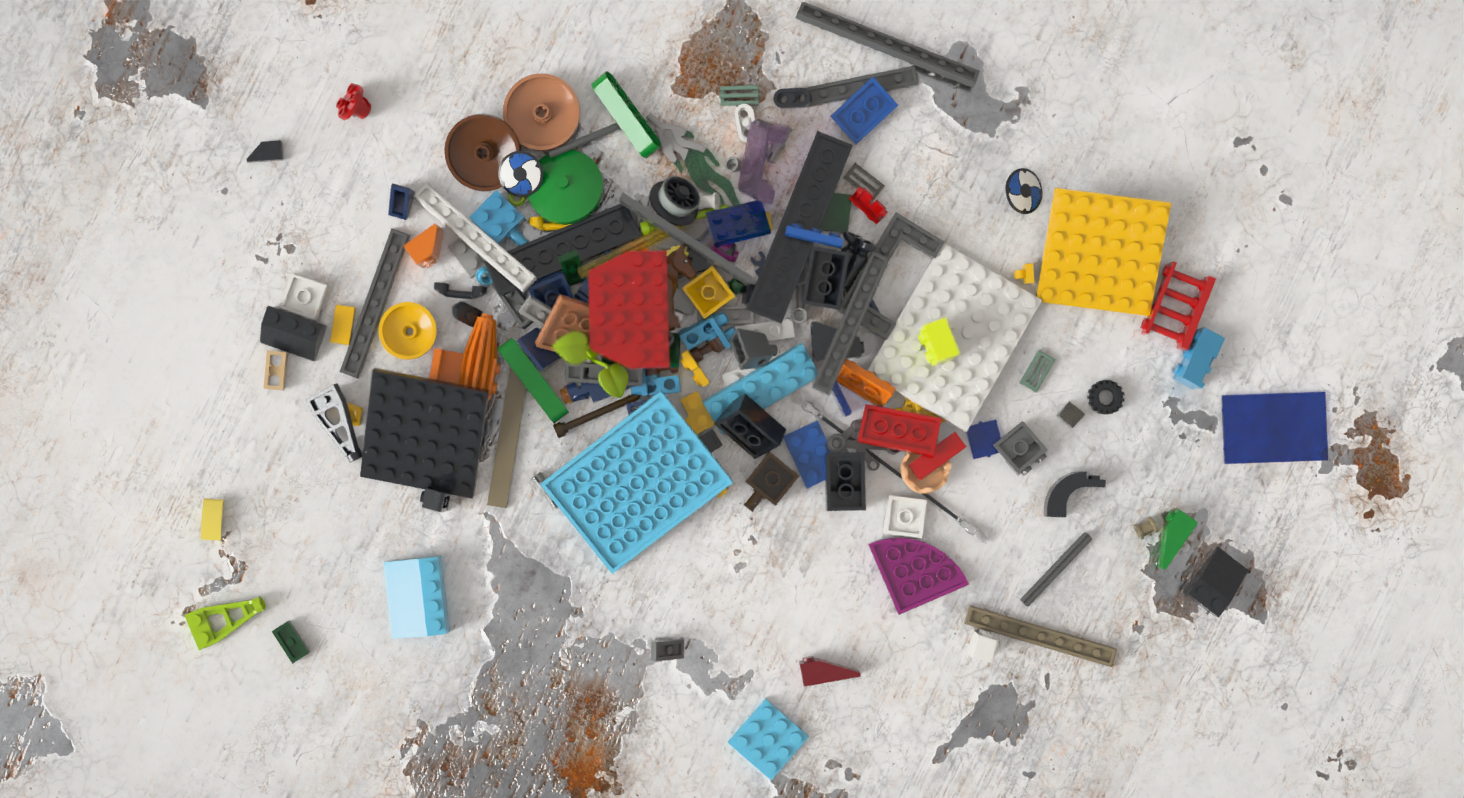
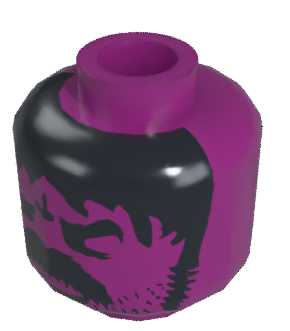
(727, 251)

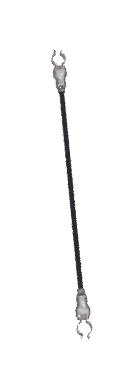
(969, 527)

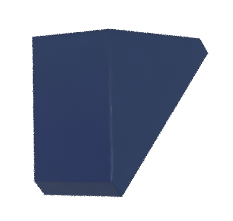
(400, 201)

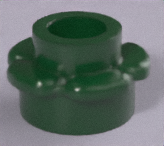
(736, 286)

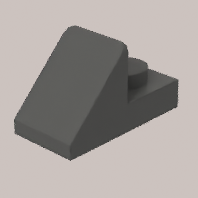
(667, 649)

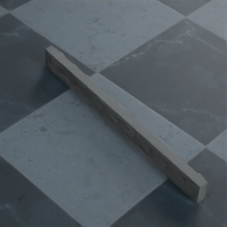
(887, 44)

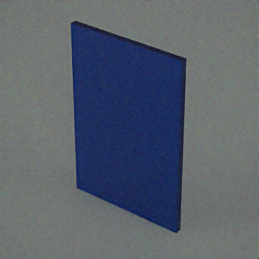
(1274, 427)

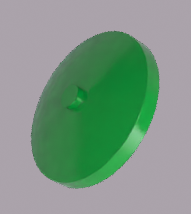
(569, 188)

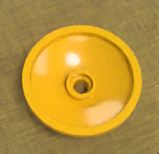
(394, 329)

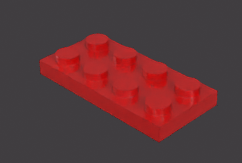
(899, 430)

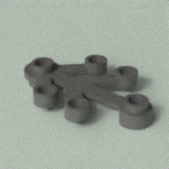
(859, 447)

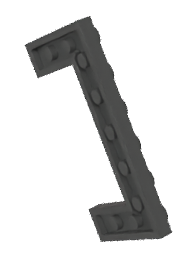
(897, 230)

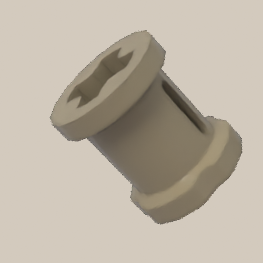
(1145, 528)

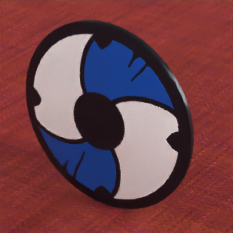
(520, 173)
(1023, 191)

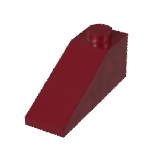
(821, 671)

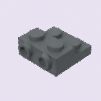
(1021, 449)

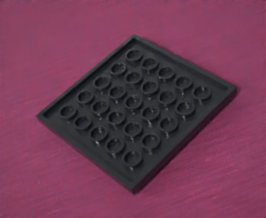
(423, 432)

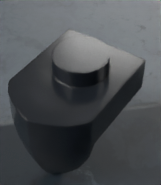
(466, 313)

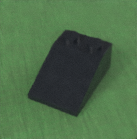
(845, 481)
(1216, 582)

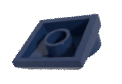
(550, 287)

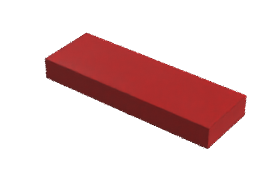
(944, 451)

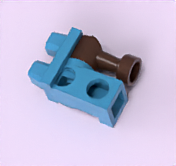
(709, 331)
(653, 383)

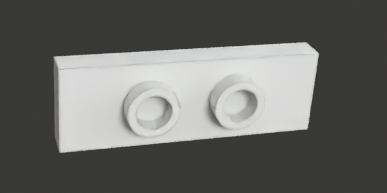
(772, 330)

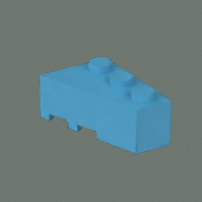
(1198, 358)

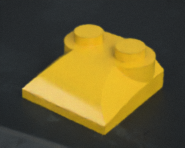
(708, 292)

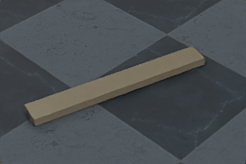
(507, 441)
(1040, 636)

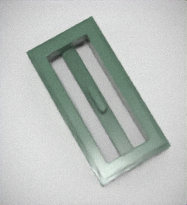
(739, 95)
(1029, 385)

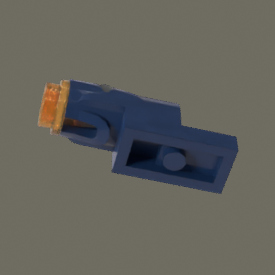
(580, 391)

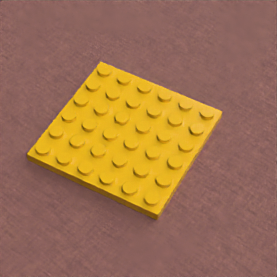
(1102, 251)

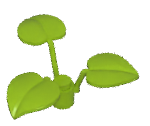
(575, 350)

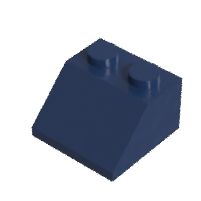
(541, 357)

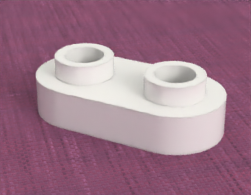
(743, 123)

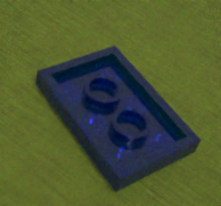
(738, 223)

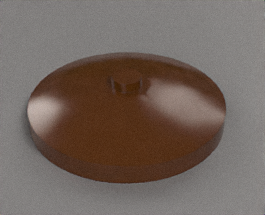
(477, 148)

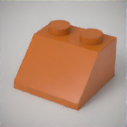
(426, 246)

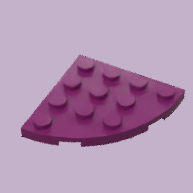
(915, 571)

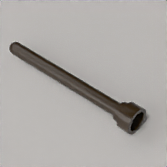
(563, 428)

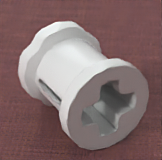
(709, 201)

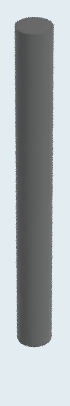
(583, 140)

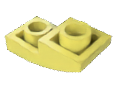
(212, 519)

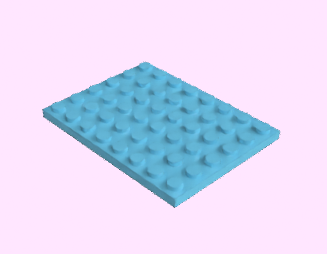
(636, 482)

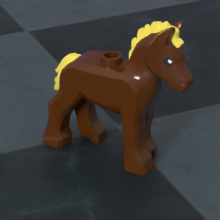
(676, 264)

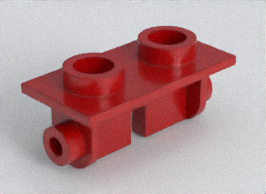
(874, 211)

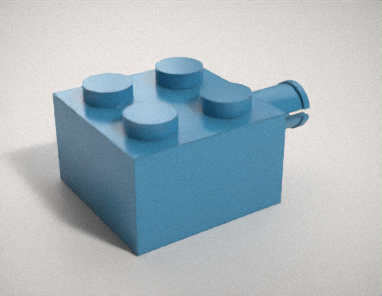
(500, 220)

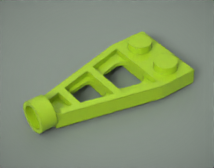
(201, 626)

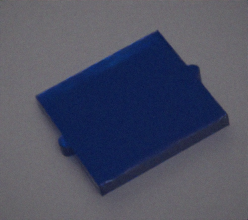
(982, 438)

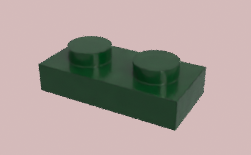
(570, 263)
(290, 641)

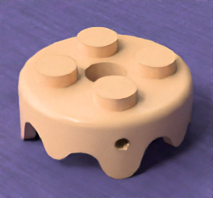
(928, 484)

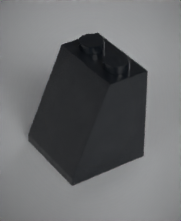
(821, 340)

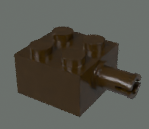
(770, 481)

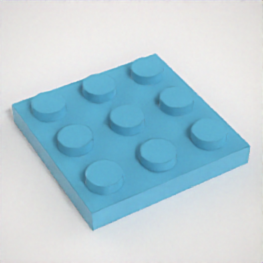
(768, 739)

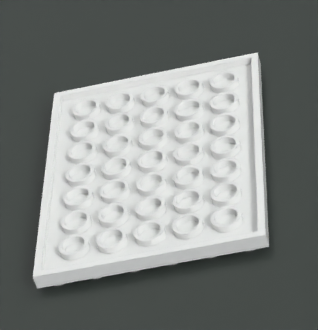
(986, 323)

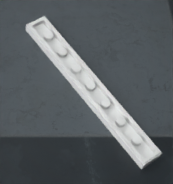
(475, 238)

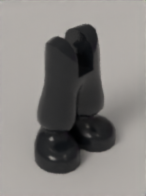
(858, 259)

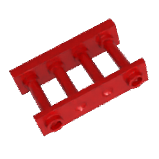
(1196, 303)

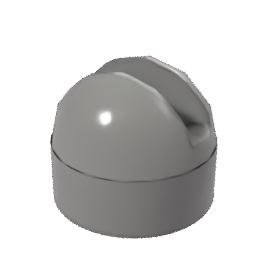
(734, 161)

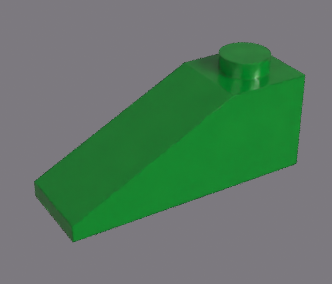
(1175, 533)

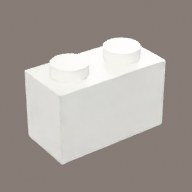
(982, 645)

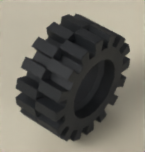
(1094, 397)

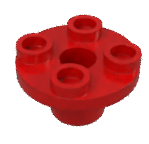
(353, 103)

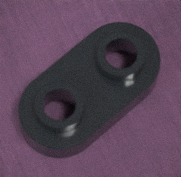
(793, 98)

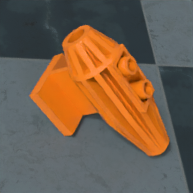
(477, 363)

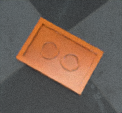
(865, 383)

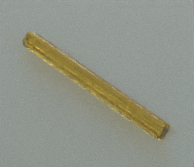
(636, 245)

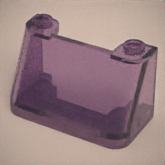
(759, 136)

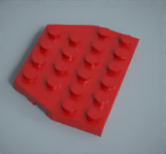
(631, 309)

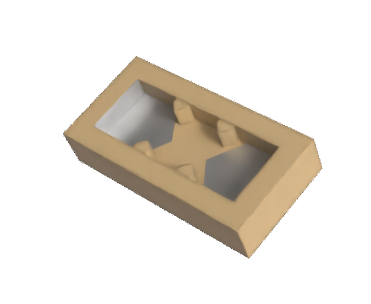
(275, 370)

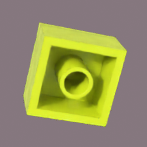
(938, 342)

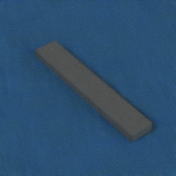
(844, 89)

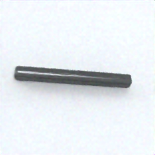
(1056, 569)

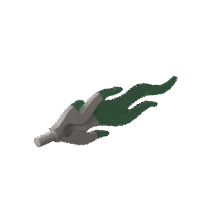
(694, 159)

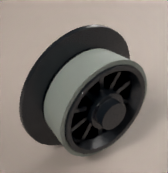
(675, 200)

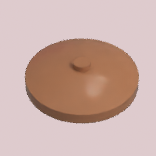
(542, 111)

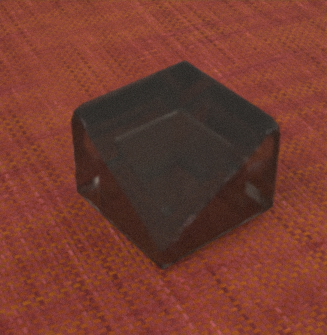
(1070, 414)

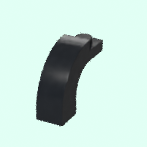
(1057, 496)

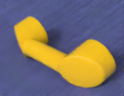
(538, 223)

